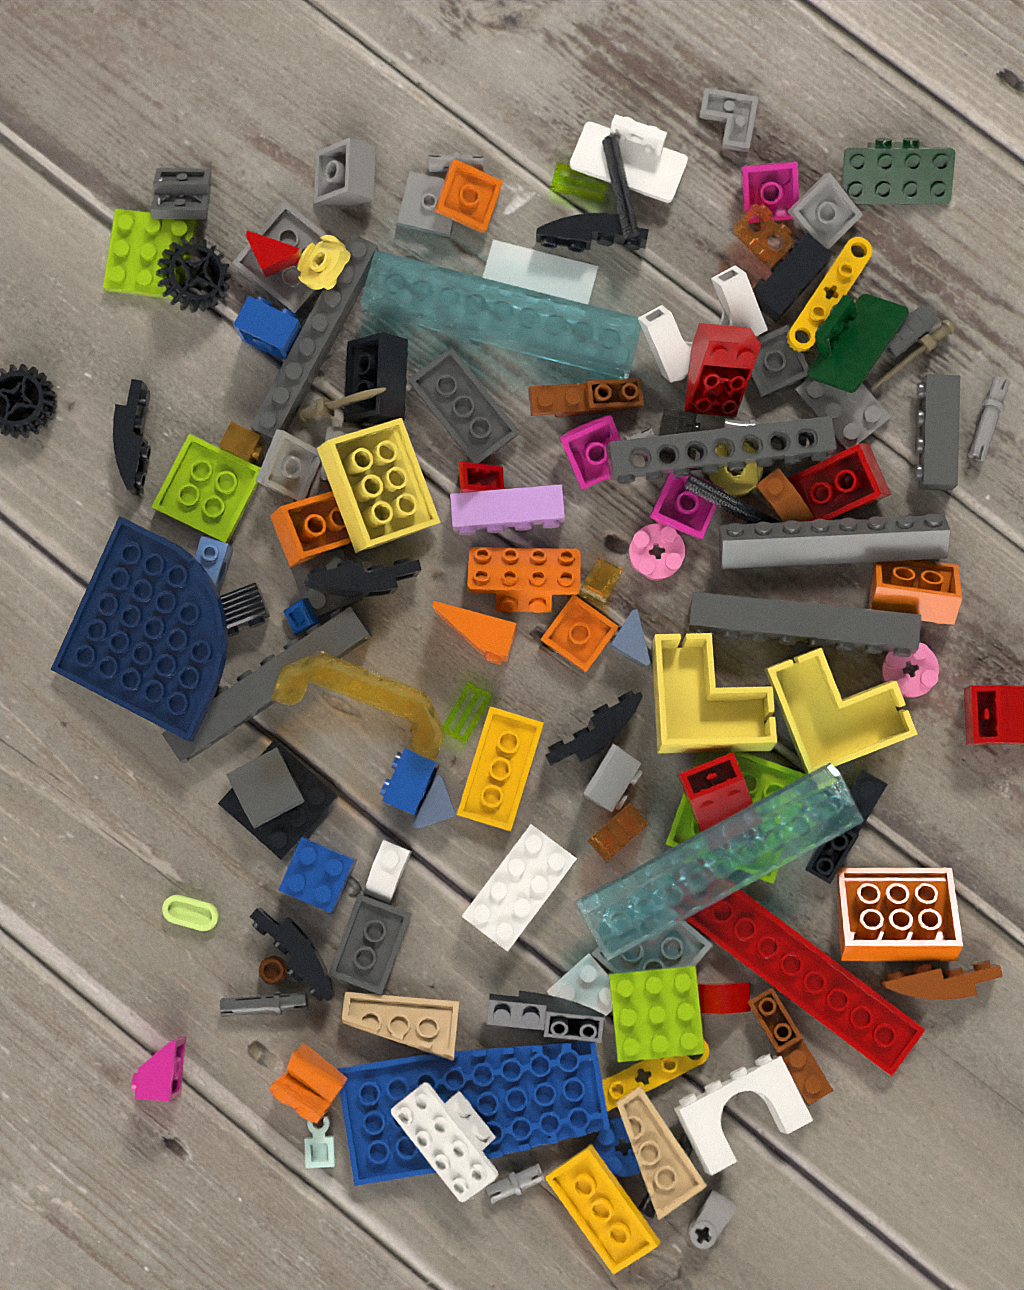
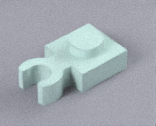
(319, 1148)

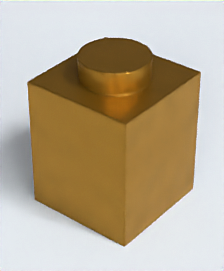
(242, 443)

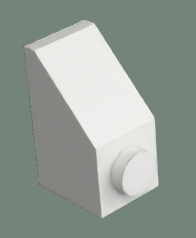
(386, 871)

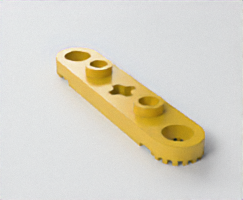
(840, 280)
(661, 1071)

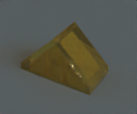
(600, 582)

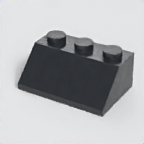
(374, 364)

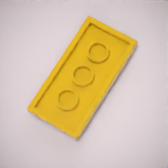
(500, 768)
(602, 1209)

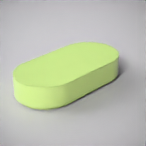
(190, 912)

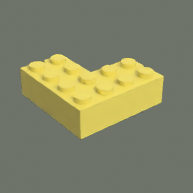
(695, 713)
(832, 727)

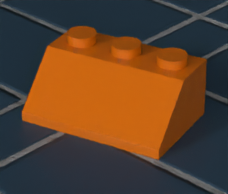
(917, 588)

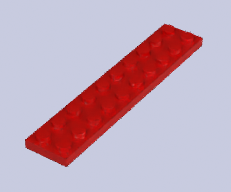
(810, 979)

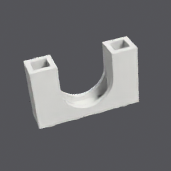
(738, 310)
(702, 1113)

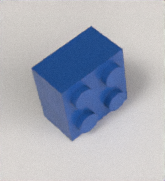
(267, 327)
(409, 782)
(317, 875)

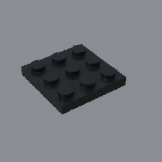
(286, 829)

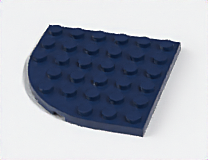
(149, 631)

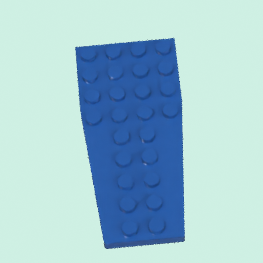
(519, 1092)

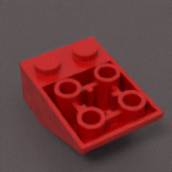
(720, 369)
(994, 714)
(715, 790)

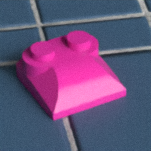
(772, 186)
(587, 450)
(682, 508)

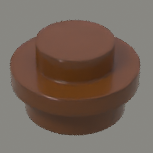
(273, 970)

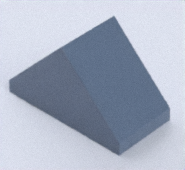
(631, 641)
(436, 806)

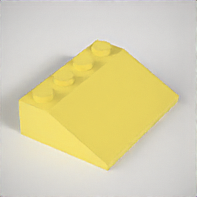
(378, 484)

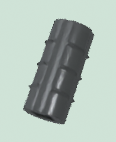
(914, 327)

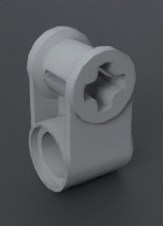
(714, 1214)

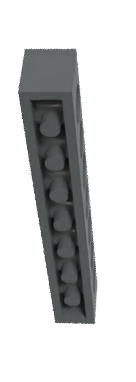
(817, 430)

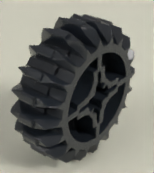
(214, 289)
(24, 391)

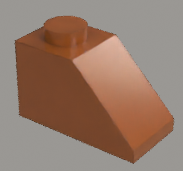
(783, 498)

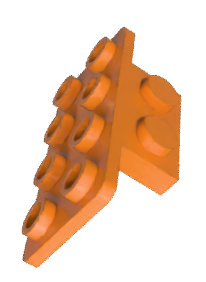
(524, 576)

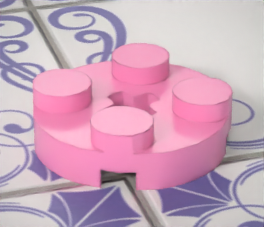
(647, 564)
(925, 675)

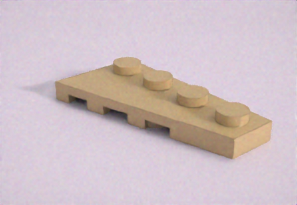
(408, 1020)
(663, 1163)

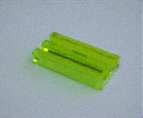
(574, 191)
(478, 691)

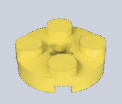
(333, 258)
(736, 484)

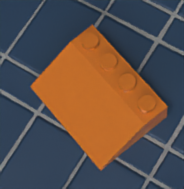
(897, 914)

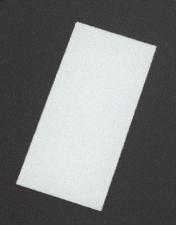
(540, 271)

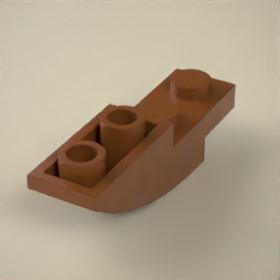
(585, 398)
(929, 982)
(790, 1046)

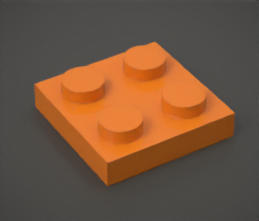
(468, 196)
(579, 633)

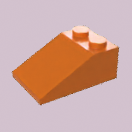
(310, 528)
(485, 633)

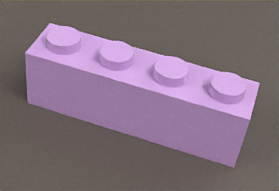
(507, 508)

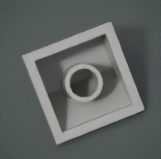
(345, 174)
(612, 779)

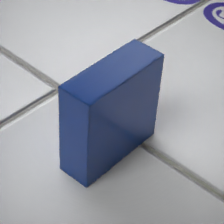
(301, 616)

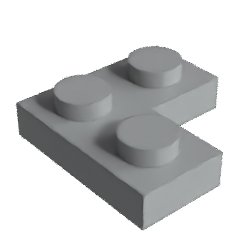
(736, 111)

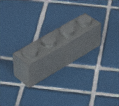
(938, 432)

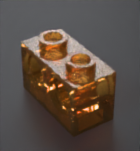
(758, 241)
(617, 832)

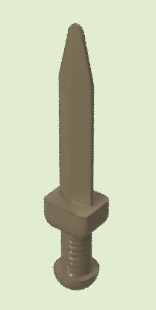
(926, 344)
(327, 408)

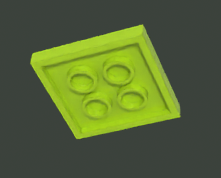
(136, 248)
(207, 489)
(656, 1013)

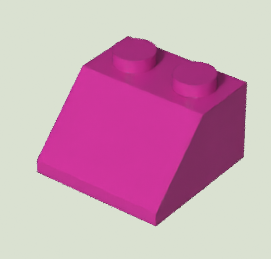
(162, 1074)

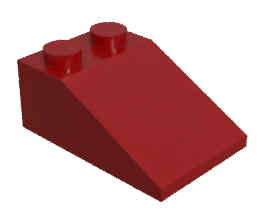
(841, 483)

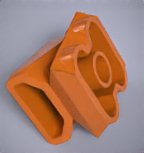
(308, 1084)

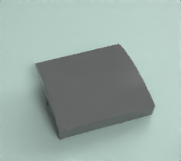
(181, 193)
(265, 787)

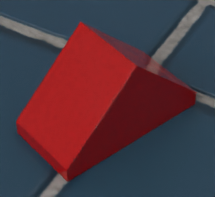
(272, 254)
(480, 477)
(724, 997)

